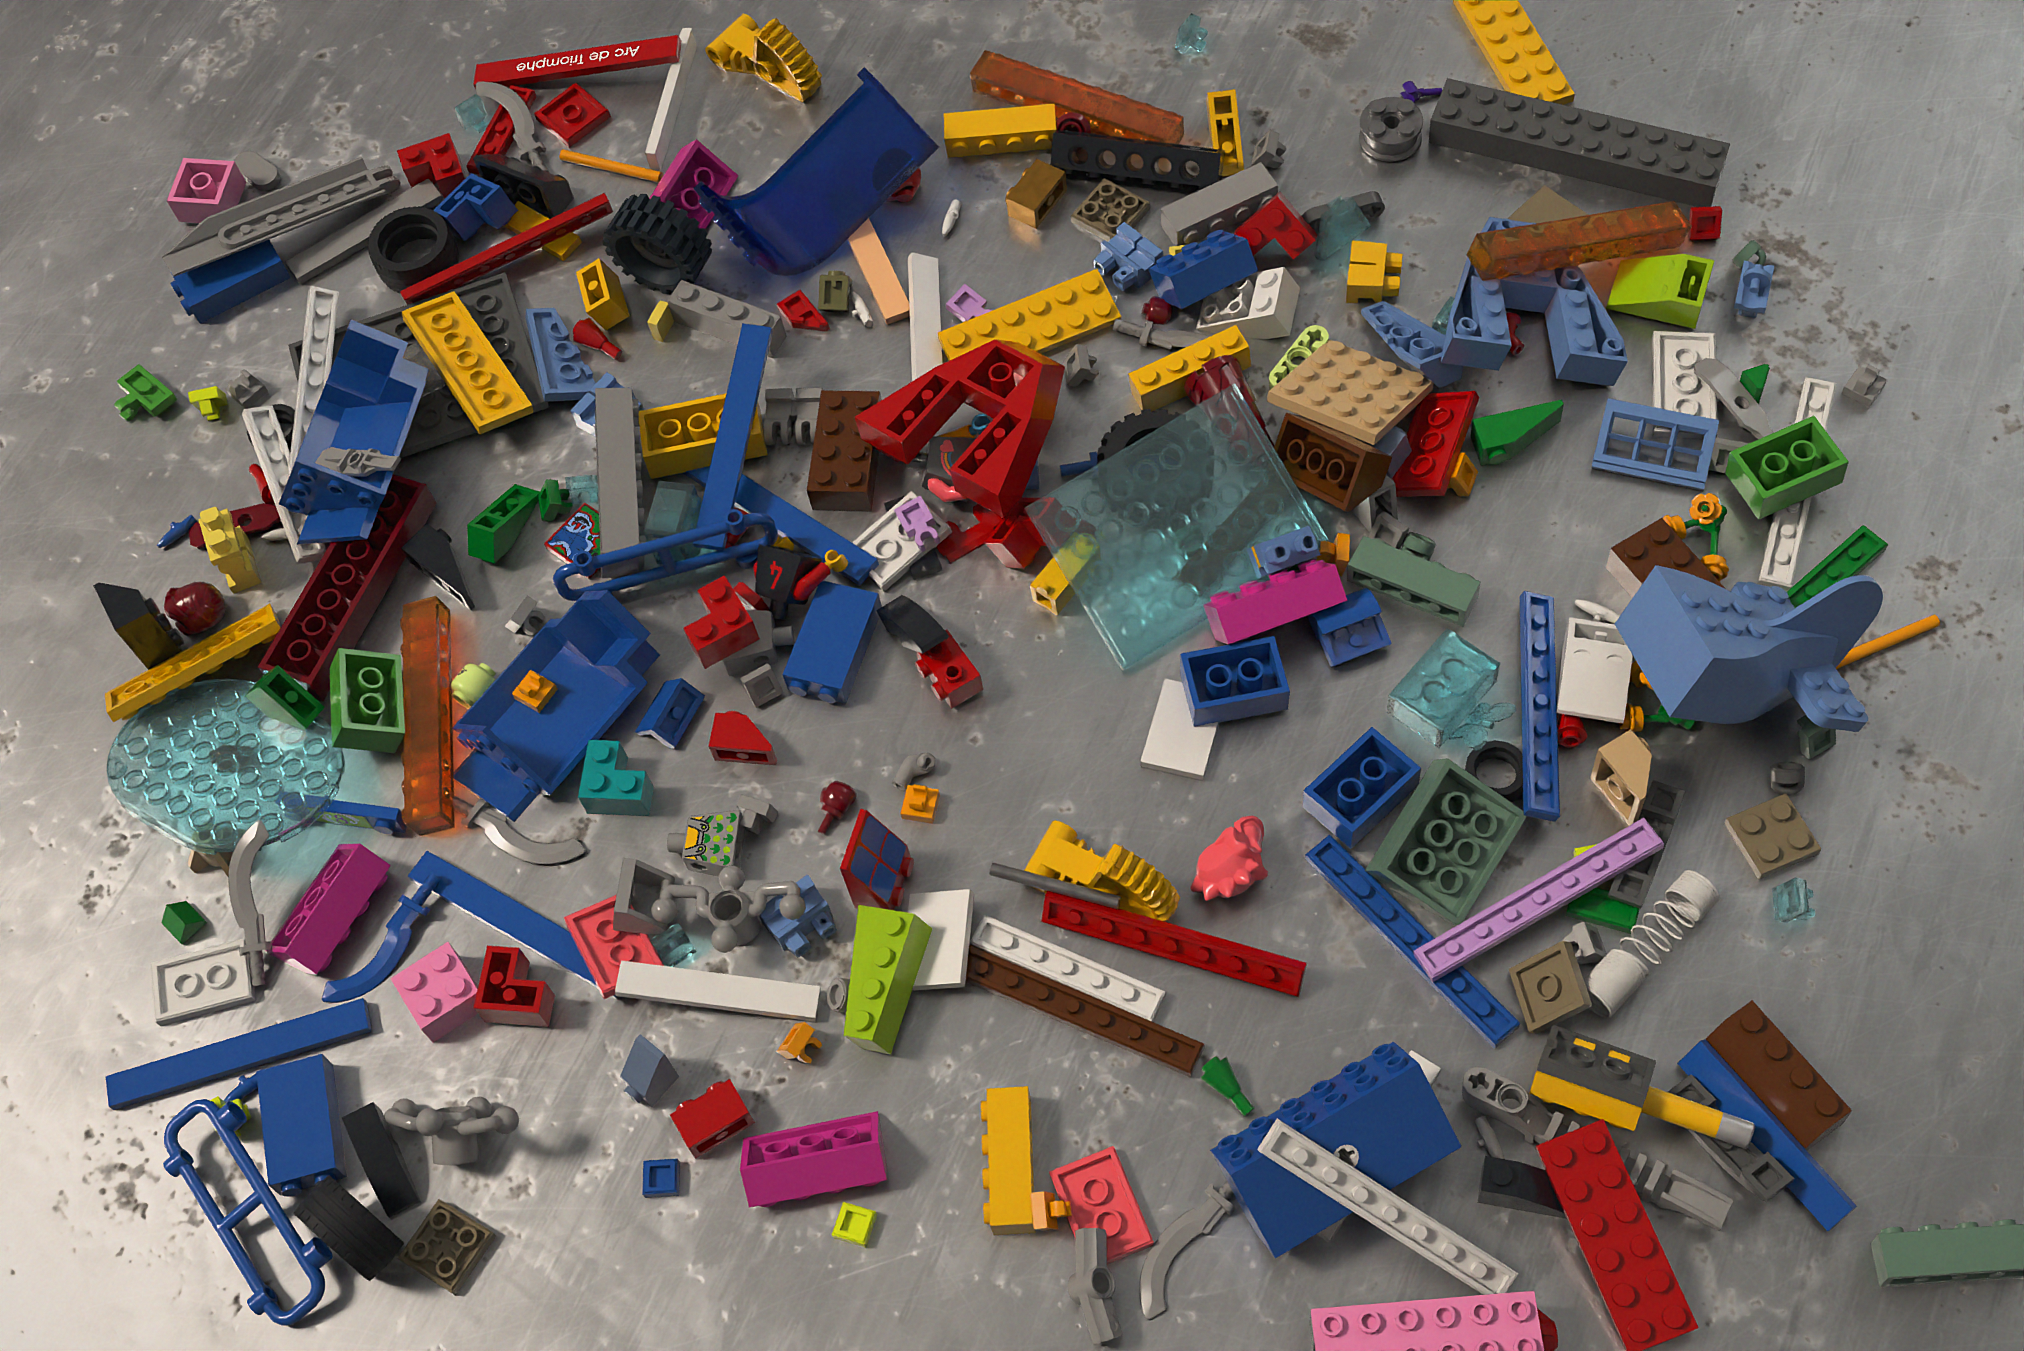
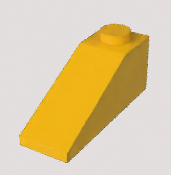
(1225, 129)

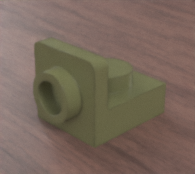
(834, 292)

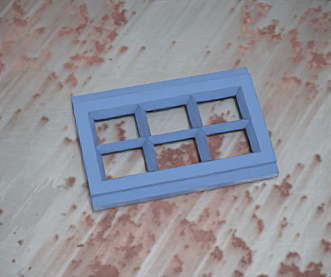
(1651, 471)

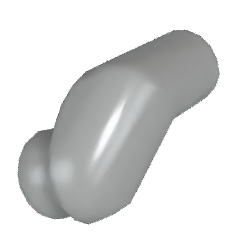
(912, 767)

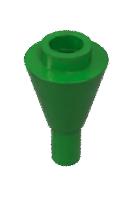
(1223, 1079)

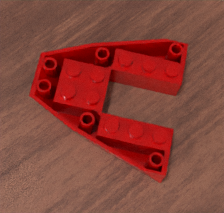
(997, 379)

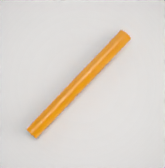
(609, 165)
(1890, 639)

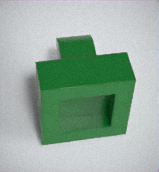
(551, 501)

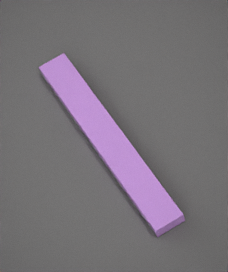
(1538, 899)

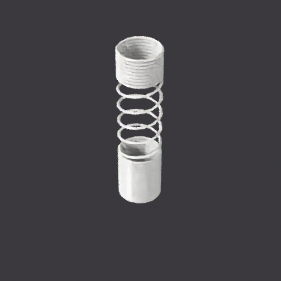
(1618, 971)

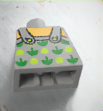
(710, 842)

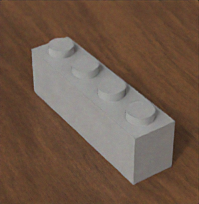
(1218, 205)
(721, 315)

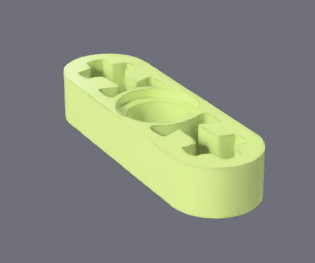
(1299, 348)

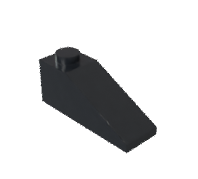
(435, 558)
(1518, 1187)

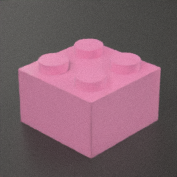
(205, 189)
(438, 991)

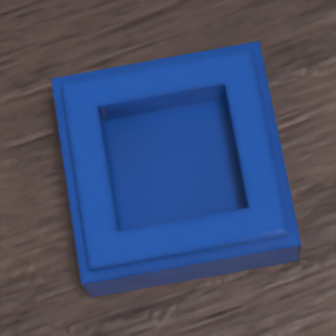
(661, 1178)

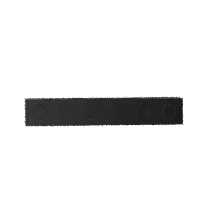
(1066, 143)

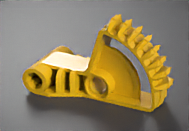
(768, 53)
(1117, 873)

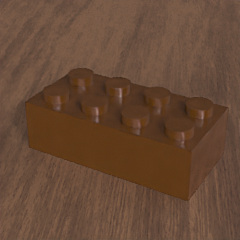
(841, 462)
(1654, 545)

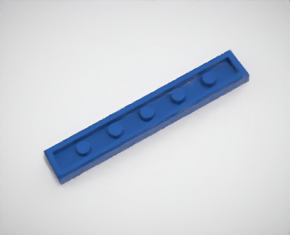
(1733, 1096)

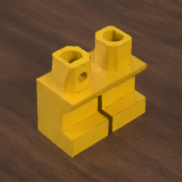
(1367, 272)

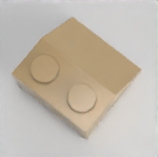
(1623, 774)

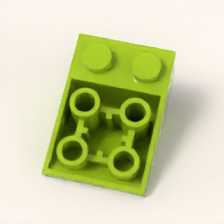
(1662, 288)

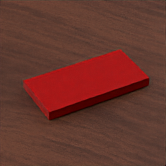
(1435, 443)

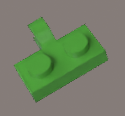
(142, 391)

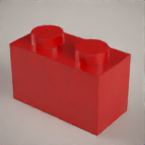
(711, 1118)

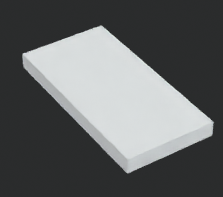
(1674, 378)

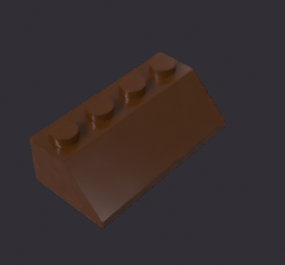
(1330, 462)
(1779, 1075)

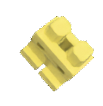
(229, 549)

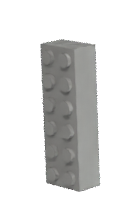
(619, 477)

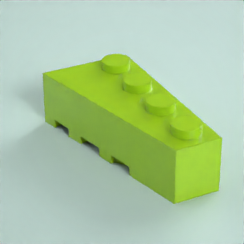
(882, 975)

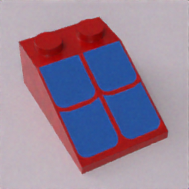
(875, 864)

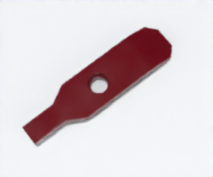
(261, 517)

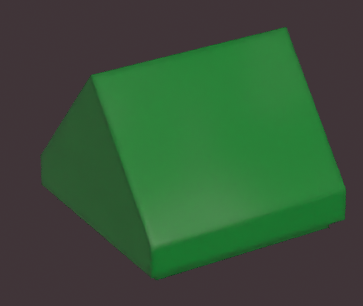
(1754, 380)
(182, 920)

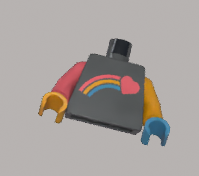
(942, 454)

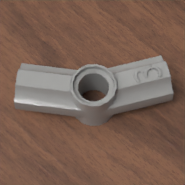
(1094, 1285)

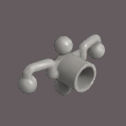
(722, 905)
(453, 1128)

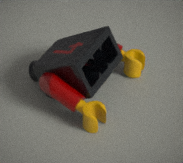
(791, 575)

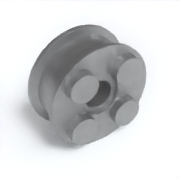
(1391, 129)

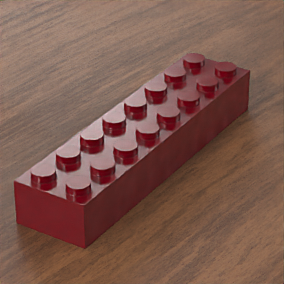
(347, 589)

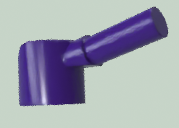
(1414, 94)

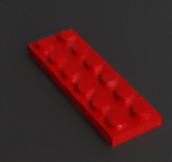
(1616, 1237)

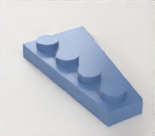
(556, 358)

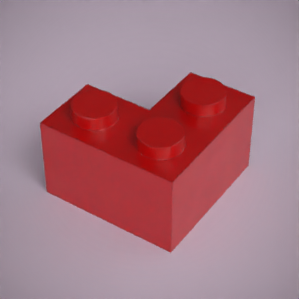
(433, 160)
(1278, 221)
(1016, 537)
(724, 628)
(506, 994)

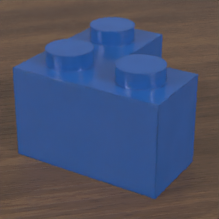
(475, 203)

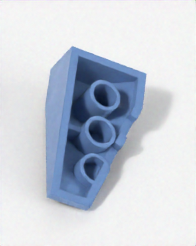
(1413, 342)

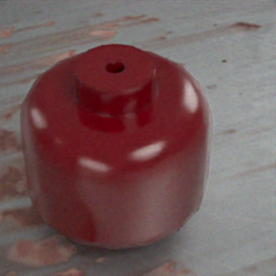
(1157, 310)

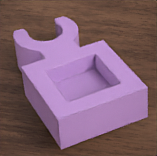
(967, 304)
(917, 521)

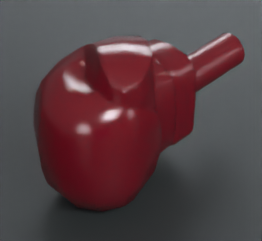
(835, 801)

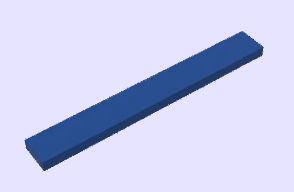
(734, 430)
(797, 526)
(1539, 707)
(503, 914)
(1406, 935)
(238, 1054)

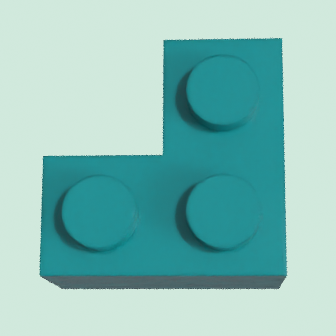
(607, 784)

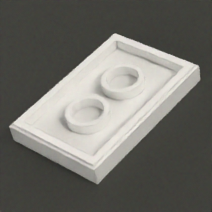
(893, 547)
(1173, 740)
(948, 946)
(201, 982)

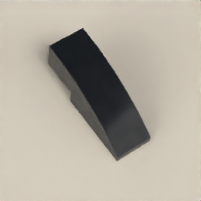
(911, 624)
(381, 1159)

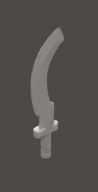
(521, 119)
(1167, 339)
(512, 842)
(243, 902)
(1173, 1241)

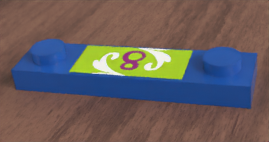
(381, 818)

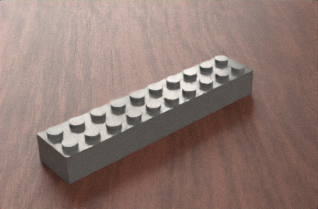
(1578, 143)

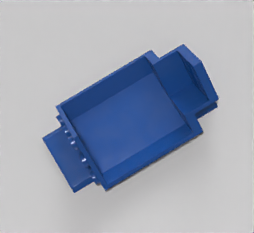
(362, 407)
(598, 668)

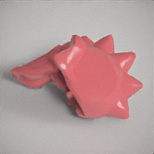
(1232, 861)

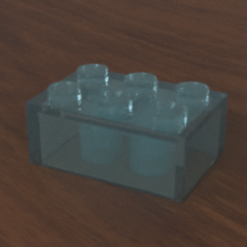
(1443, 688)

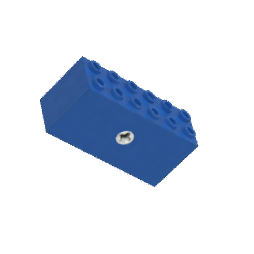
(1370, 1115)

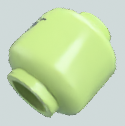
(471, 683)

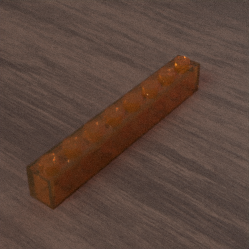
(1107, 112)
(1578, 240)
(427, 717)

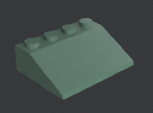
(1446, 841)

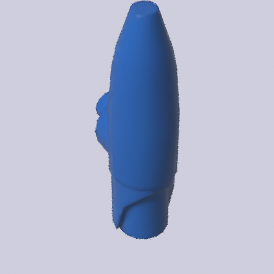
(176, 531)
(243, 1089)

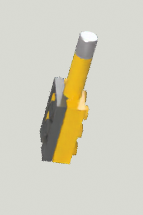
(1616, 1087)

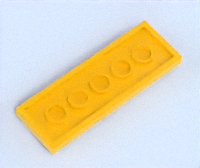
(1515, 49)
(1039, 320)
(467, 362)
(185, 666)

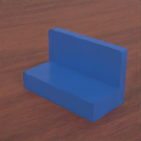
(671, 712)

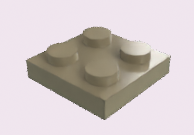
(1772, 836)
(1550, 987)

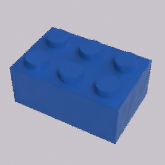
(1202, 268)
(1234, 681)
(1361, 787)

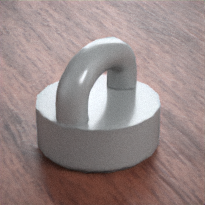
(838, 994)

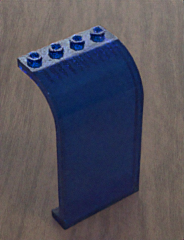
(825, 184)

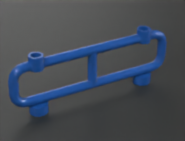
(735, 523)
(310, 1255)

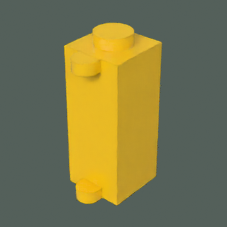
(1051, 588)

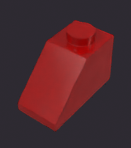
(739, 740)

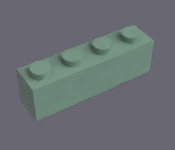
(1413, 580)
(1949, 1254)

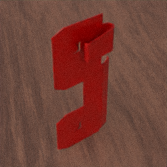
(961, 543)

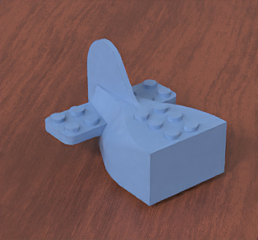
(1748, 648)

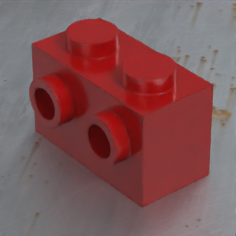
(950, 671)

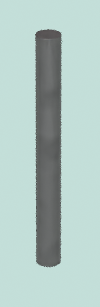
(1055, 885)

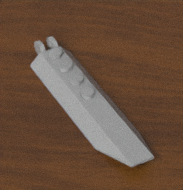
(279, 213)

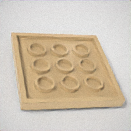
(1350, 391)

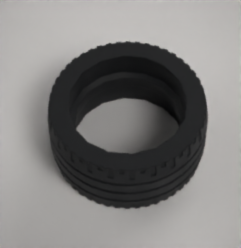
(404, 227)
(348, 1228)

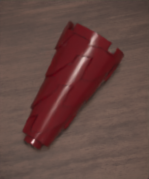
(1219, 375)

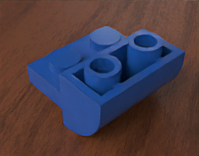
(1350, 628)

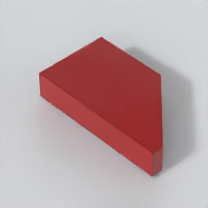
(802, 313)

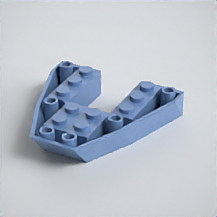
(1579, 328)

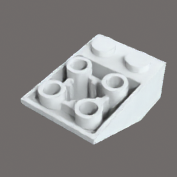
(1258, 305)
(1594, 671)

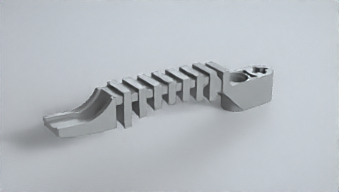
(1536, 1123)

